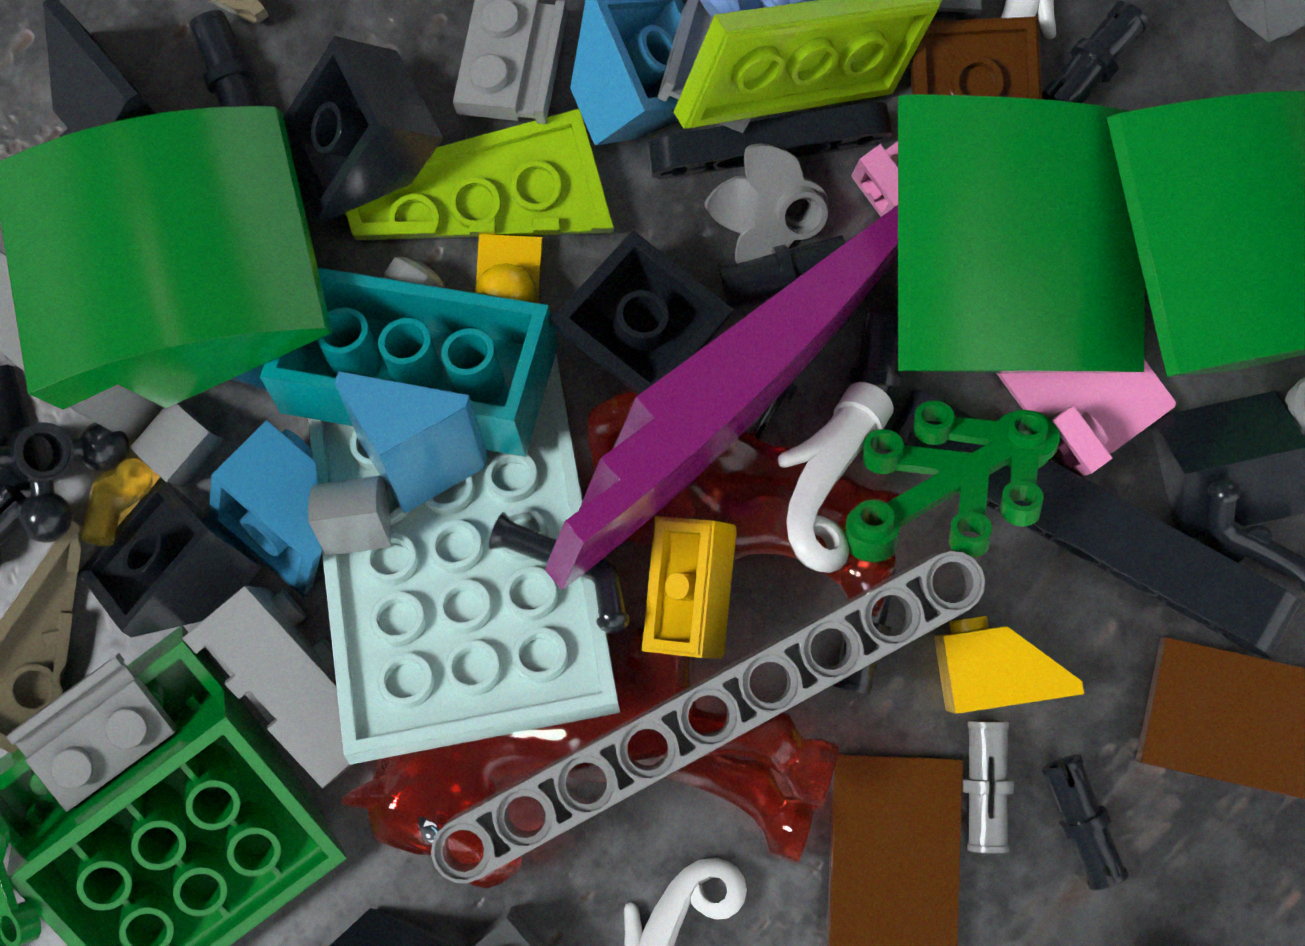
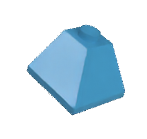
(622, 67)
(264, 502)

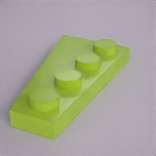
(497, 184)

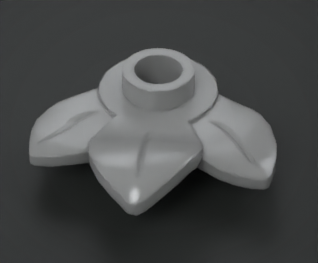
(760, 200)

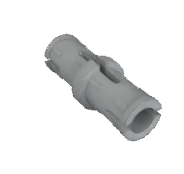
(988, 786)

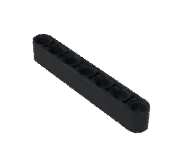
(1140, 549)

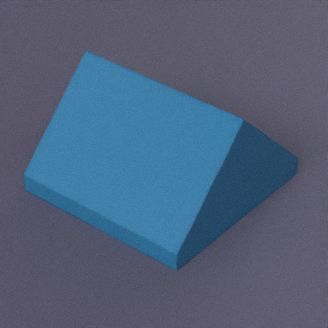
(413, 435)

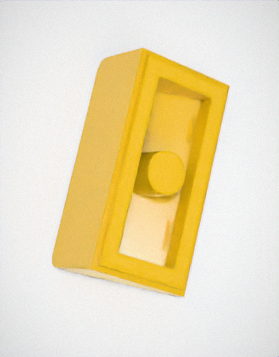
(689, 587)

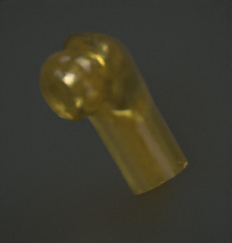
(111, 496)

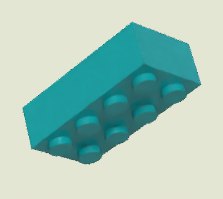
(425, 338)

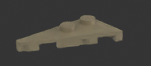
(37, 635)

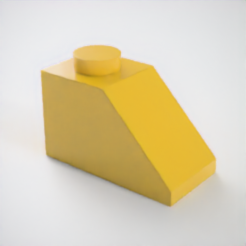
(996, 668)

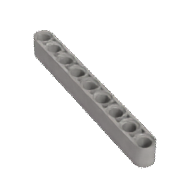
(686, 744)

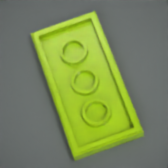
(801, 57)

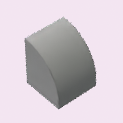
(177, 444)
(350, 515)

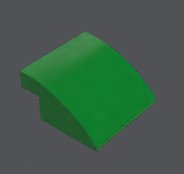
(1219, 226)
(1014, 239)
(159, 254)
(184, 839)

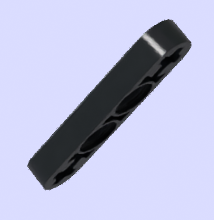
(797, 133)

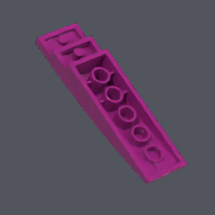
(714, 397)

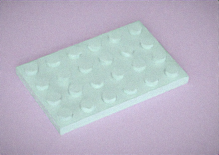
(455, 636)

